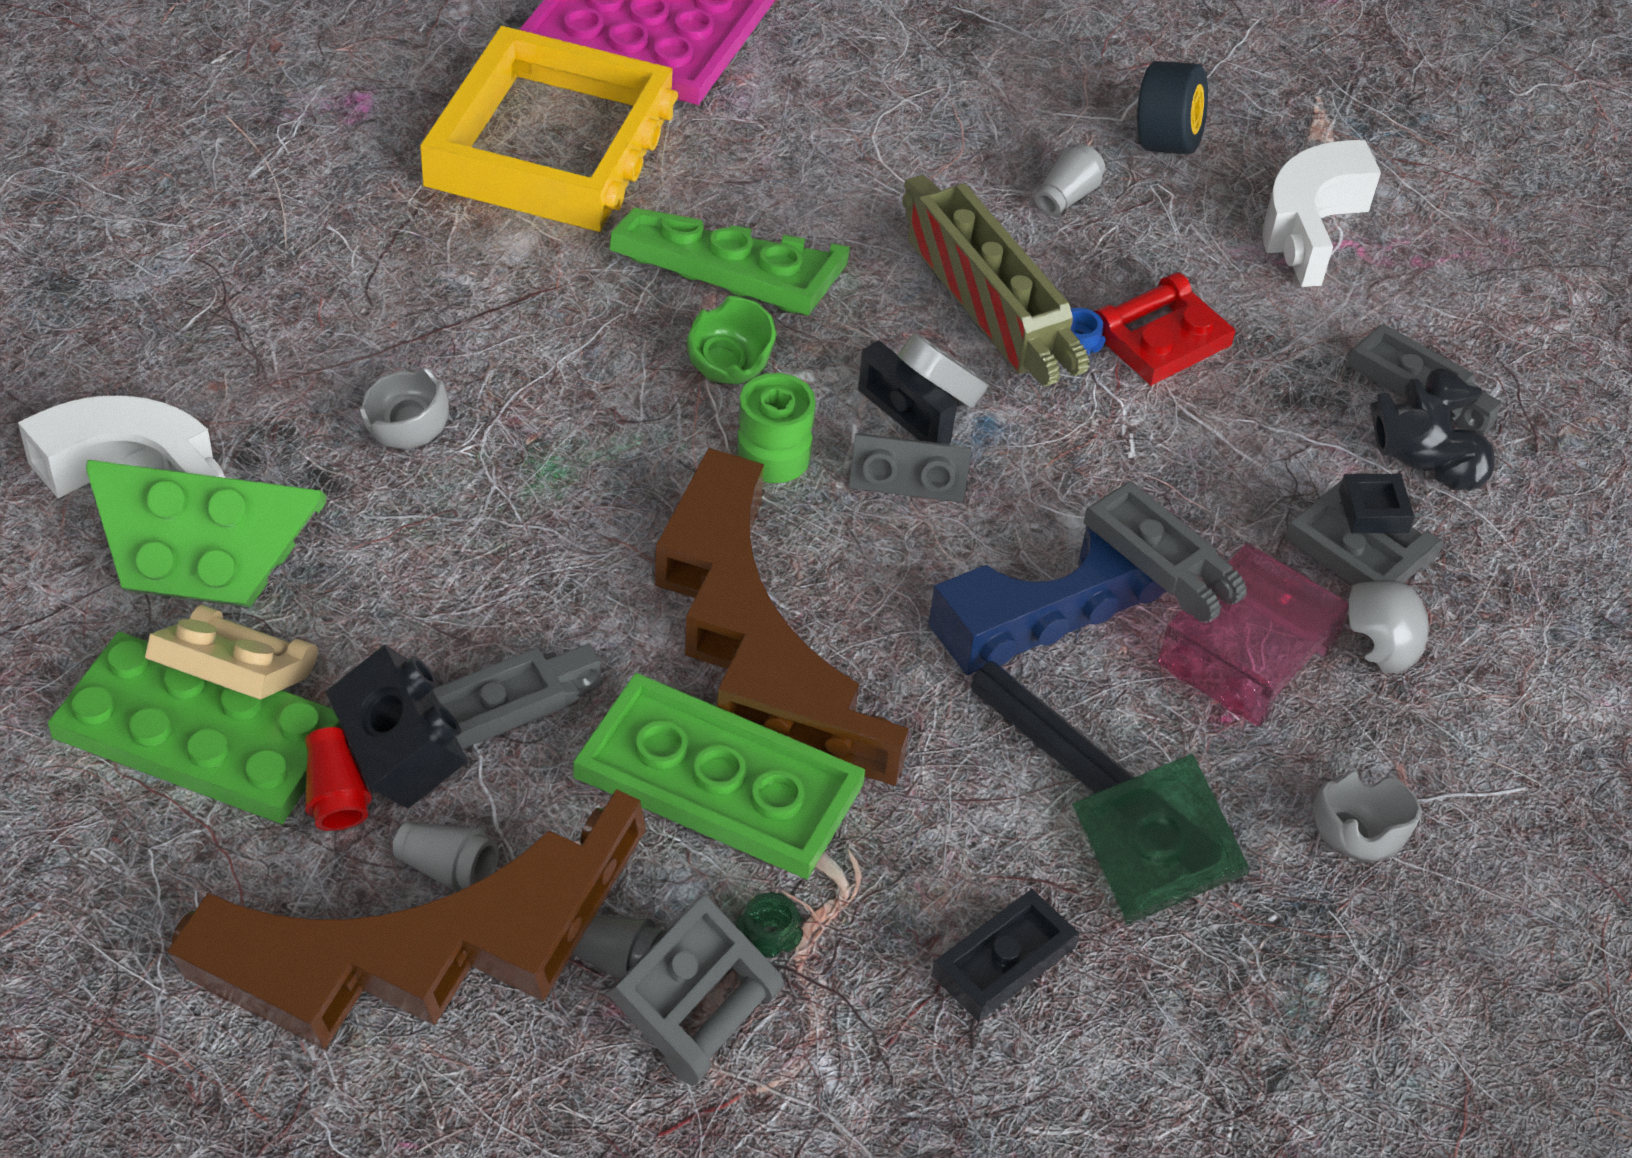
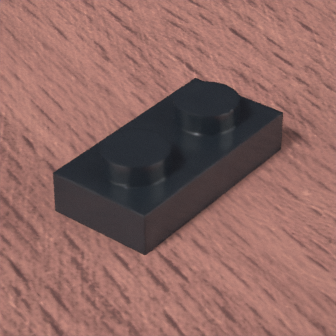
(906, 395)
(1005, 954)

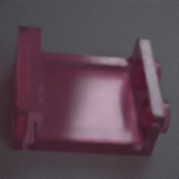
(1259, 641)

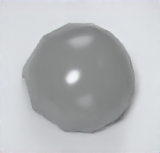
(405, 409)
(1394, 621)
(1365, 818)

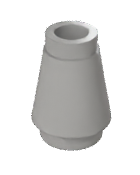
(1070, 179)
(447, 853)

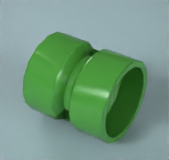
(776, 425)

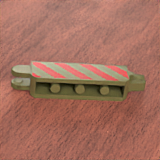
(993, 279)

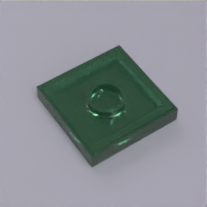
(1160, 839)

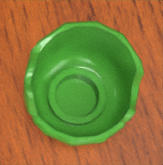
(732, 341)

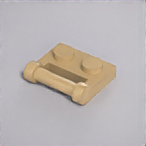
(232, 654)

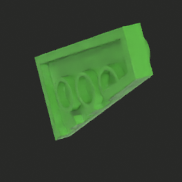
(732, 259)

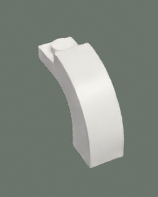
(1313, 185)
(113, 431)

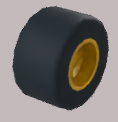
(1172, 107)

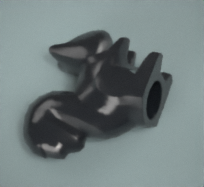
(1423, 433)

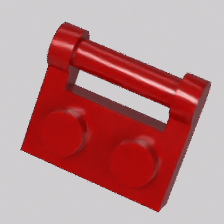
(1171, 341)

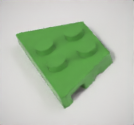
(197, 531)

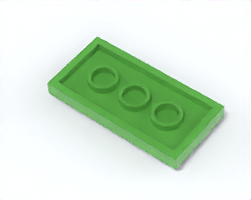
(192, 730)
(720, 774)

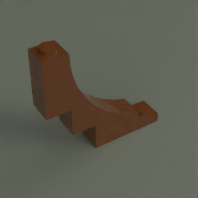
(737, 627)
(508, 925)

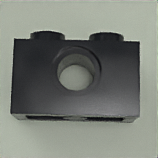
(397, 726)

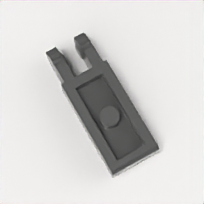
(1166, 551)

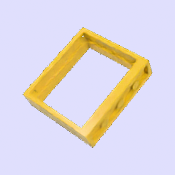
(531, 188)

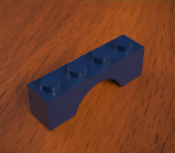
(997, 617)

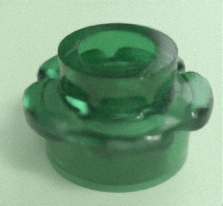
(774, 911)

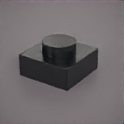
(1376, 503)

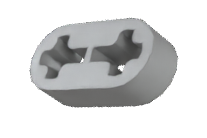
(943, 370)

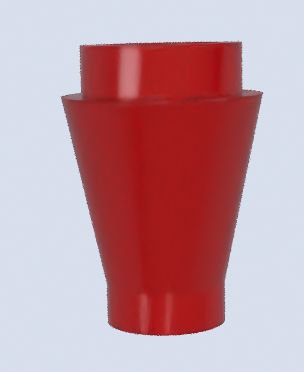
(334, 783)

